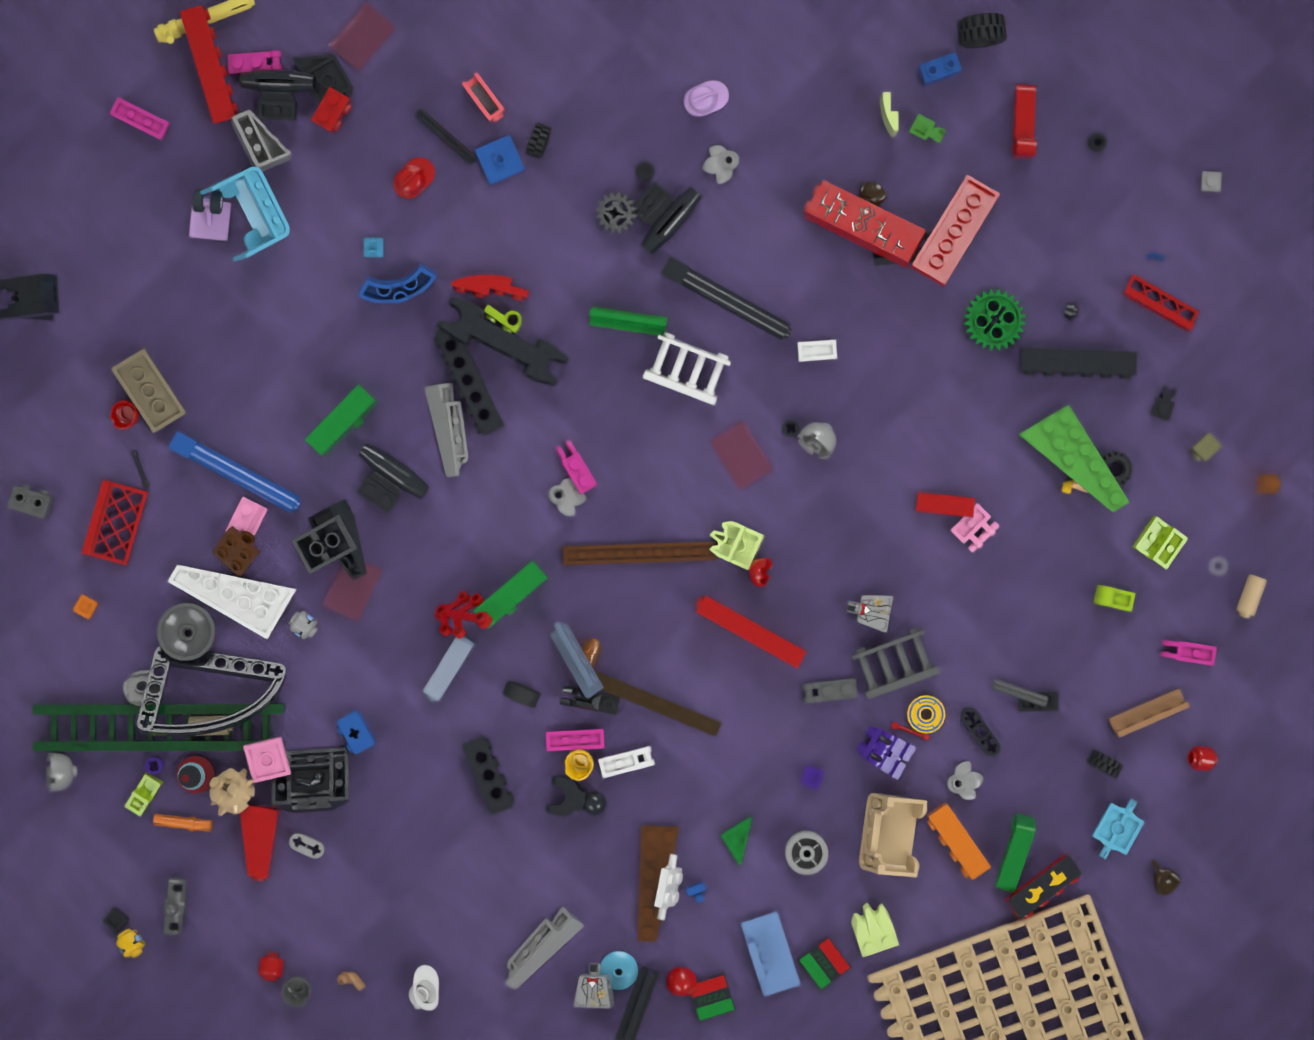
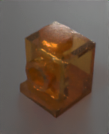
(1268, 484)

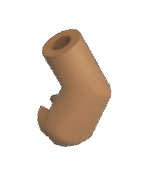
(351, 978)

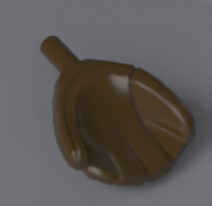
(872, 193)
(1165, 879)

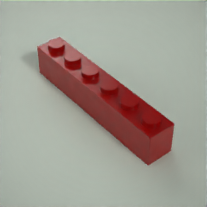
(208, 64)

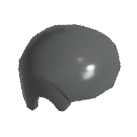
(296, 991)

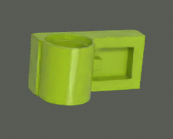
(493, 315)
(1114, 598)

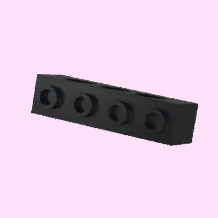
(494, 804)

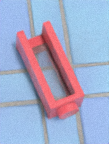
(484, 98)

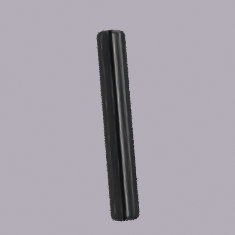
(445, 136)

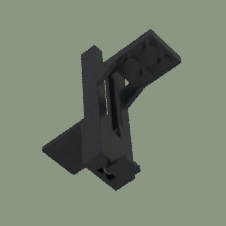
(34, 297)

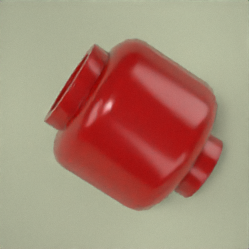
(1202, 758)
(270, 967)

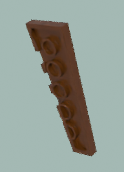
(655, 850)

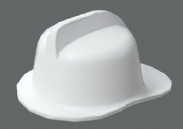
(425, 988)

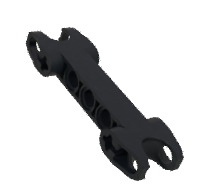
(474, 327)

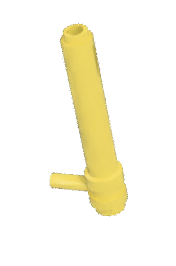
(175, 28)

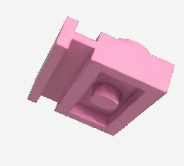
(248, 516)

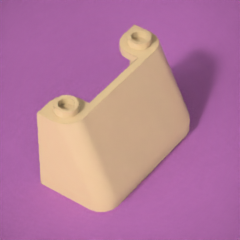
(890, 834)

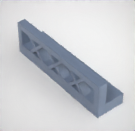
(576, 660)

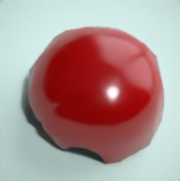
(124, 414)
(758, 571)
(681, 981)

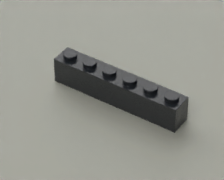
(1077, 362)

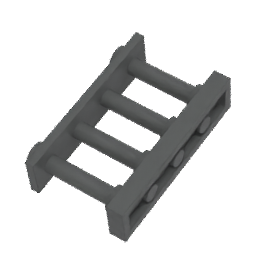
(909, 675)

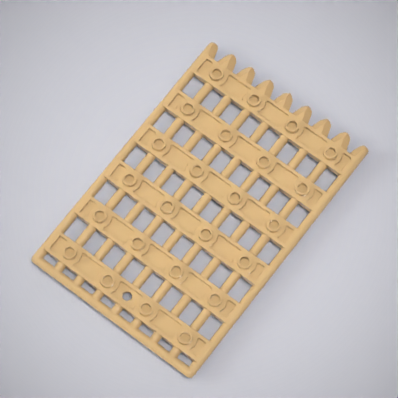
(1010, 967)

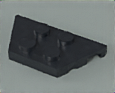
(328, 74)

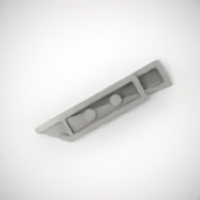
(448, 426)

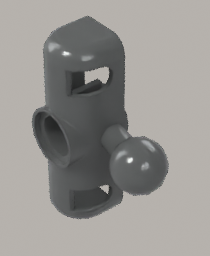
(174, 906)

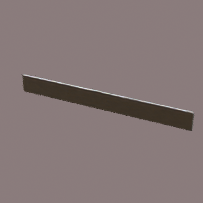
(659, 705)

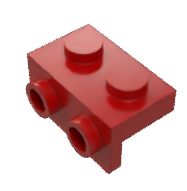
(332, 110)

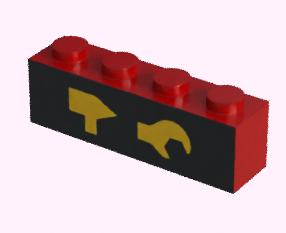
(1043, 886)

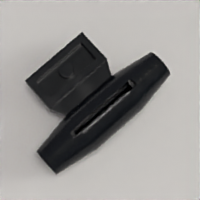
(278, 91)
(664, 215)
(388, 479)

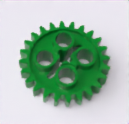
(1007, 330)

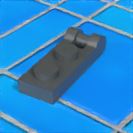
(830, 690)

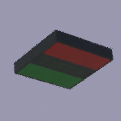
(824, 963)
(712, 997)

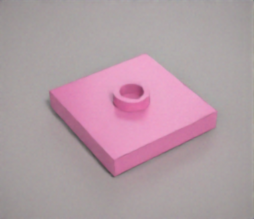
(267, 759)

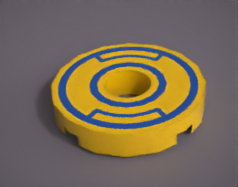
(937, 714)

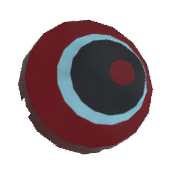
(195, 774)

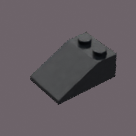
(325, 544)

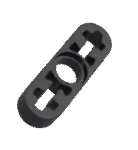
(992, 740)

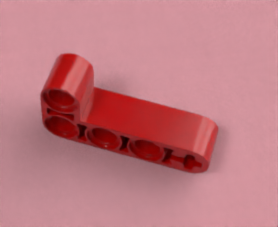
(1024, 122)

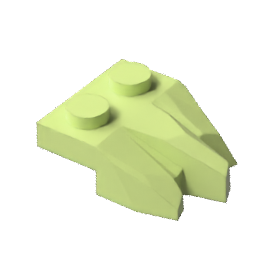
(737, 544)
(874, 930)

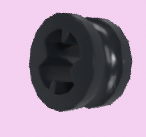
(784, 428)

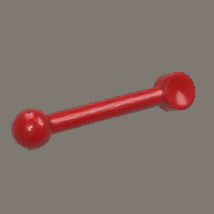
(925, 736)

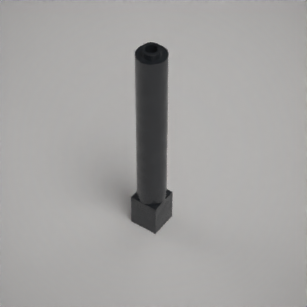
(726, 299)

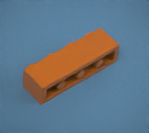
(958, 840)

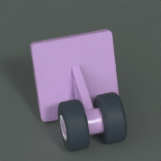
(209, 216)

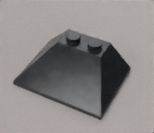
(324, 797)

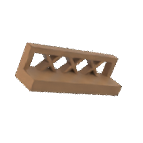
(1148, 713)

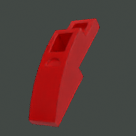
(483, 284)

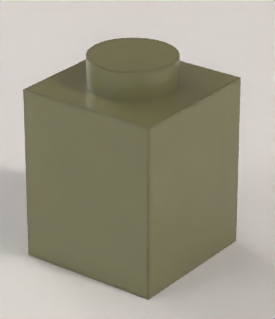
(1205, 447)

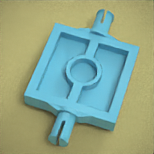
(1118, 828)

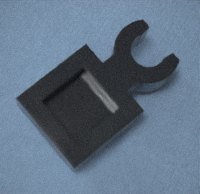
(1163, 406)

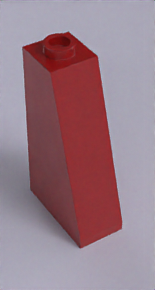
(259, 838)

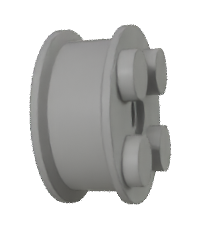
(806, 841)

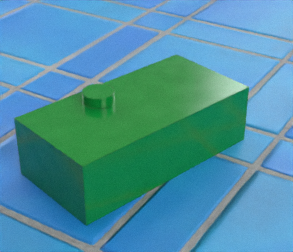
(342, 420)
(513, 592)

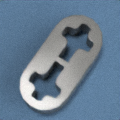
(305, 849)

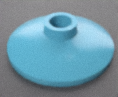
(623, 961)

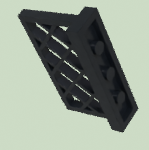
(637, 1004)

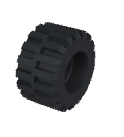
(981, 30)

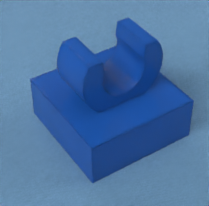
(696, 890)

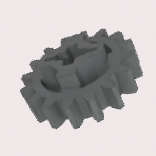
(618, 204)

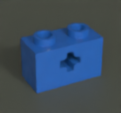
(939, 69)
(365, 737)

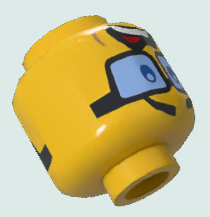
(130, 943)

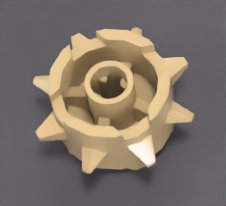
(231, 791)

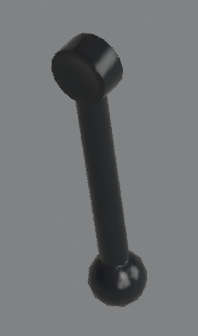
(146, 483)

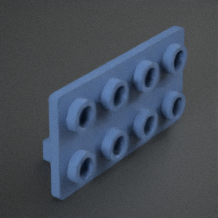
(770, 953)

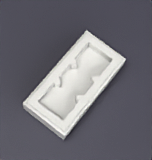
(817, 350)

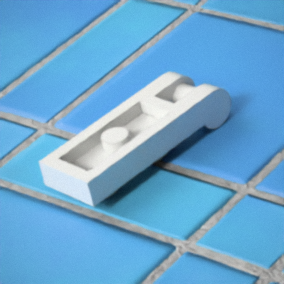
(625, 762)

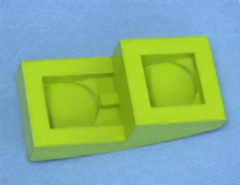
(143, 794)

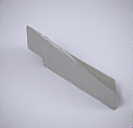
(541, 946)

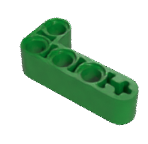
(1013, 861)

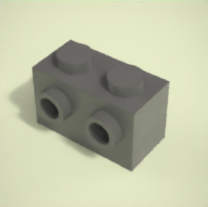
(30, 501)

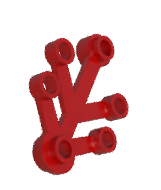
(445, 612)

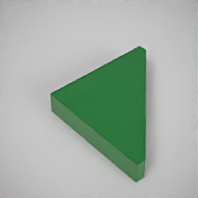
(736, 838)

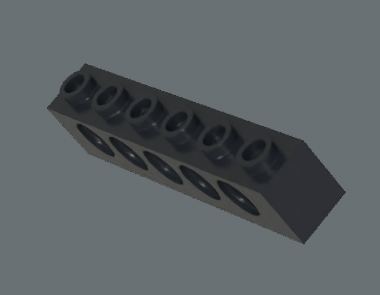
(494, 421)

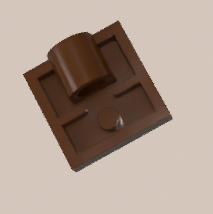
(236, 550)

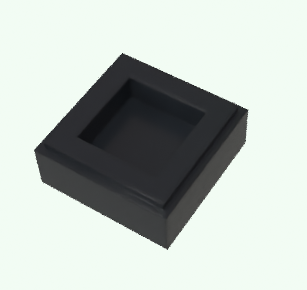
(116, 920)

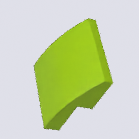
(1160, 542)

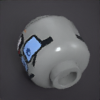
(303, 625)

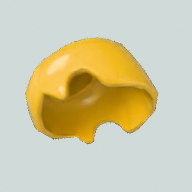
(578, 765)

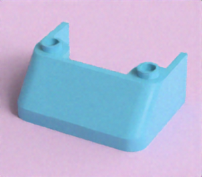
(259, 207)

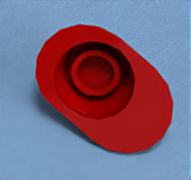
(414, 178)

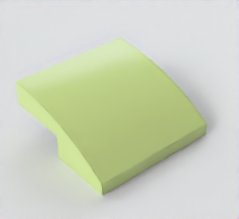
(889, 117)

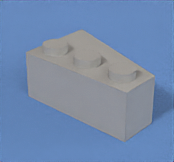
(258, 143)

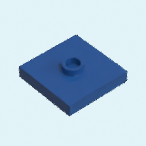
(499, 160)

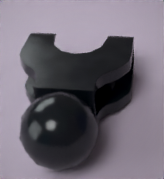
(576, 799)

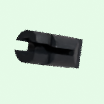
(598, 702)

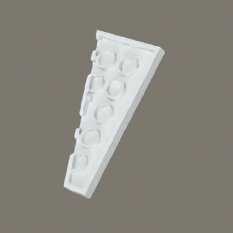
(243, 600)

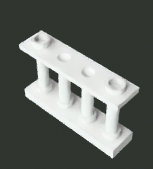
(672, 380)

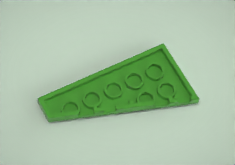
(1072, 451)

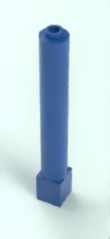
(234, 472)

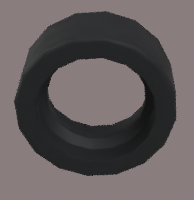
(521, 694)

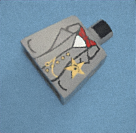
(872, 611)
(594, 989)

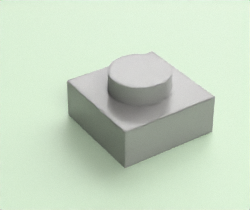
(1210, 181)

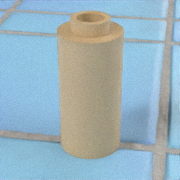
(1251, 596)

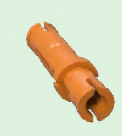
(183, 822)

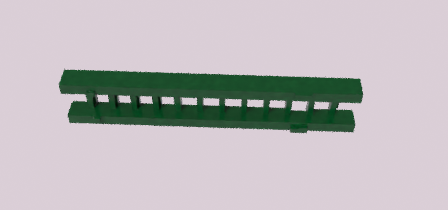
(150, 744)

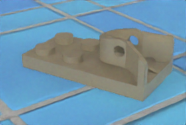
(148, 390)

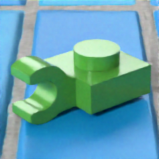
(925, 127)

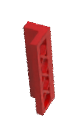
(1160, 309)

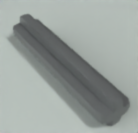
(1020, 692)

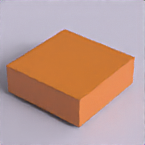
(85, 606)

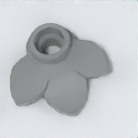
(719, 165)
(569, 498)
(967, 779)

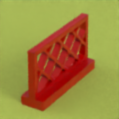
(98, 517)

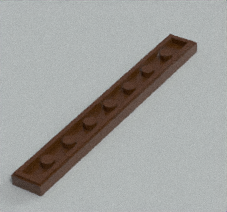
(638, 553)

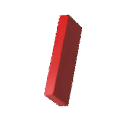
(945, 505)

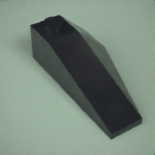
(353, 562)

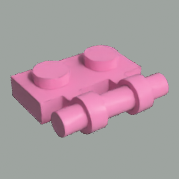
(966, 527)

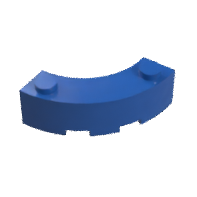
(397, 290)

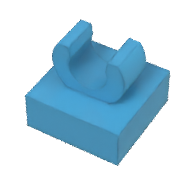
(373, 247)

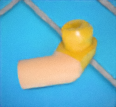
(1068, 485)

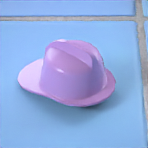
(706, 98)

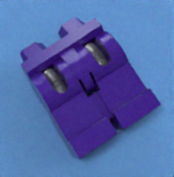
(886, 751)

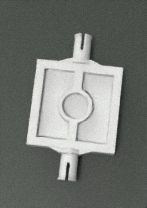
(668, 886)

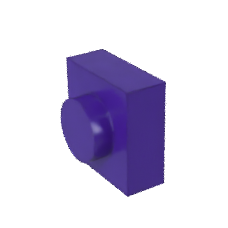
(812, 777)

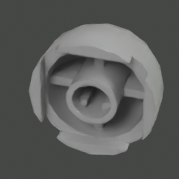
(818, 438)
(59, 772)

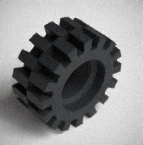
(538, 140)
(1125, 464)
(1104, 763)

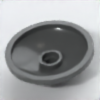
(174, 625)

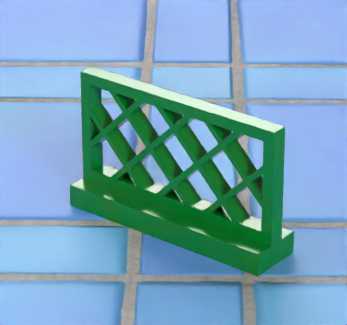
(627, 321)

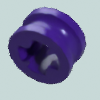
(160, 764)

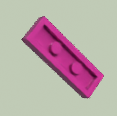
(139, 118)
(575, 739)

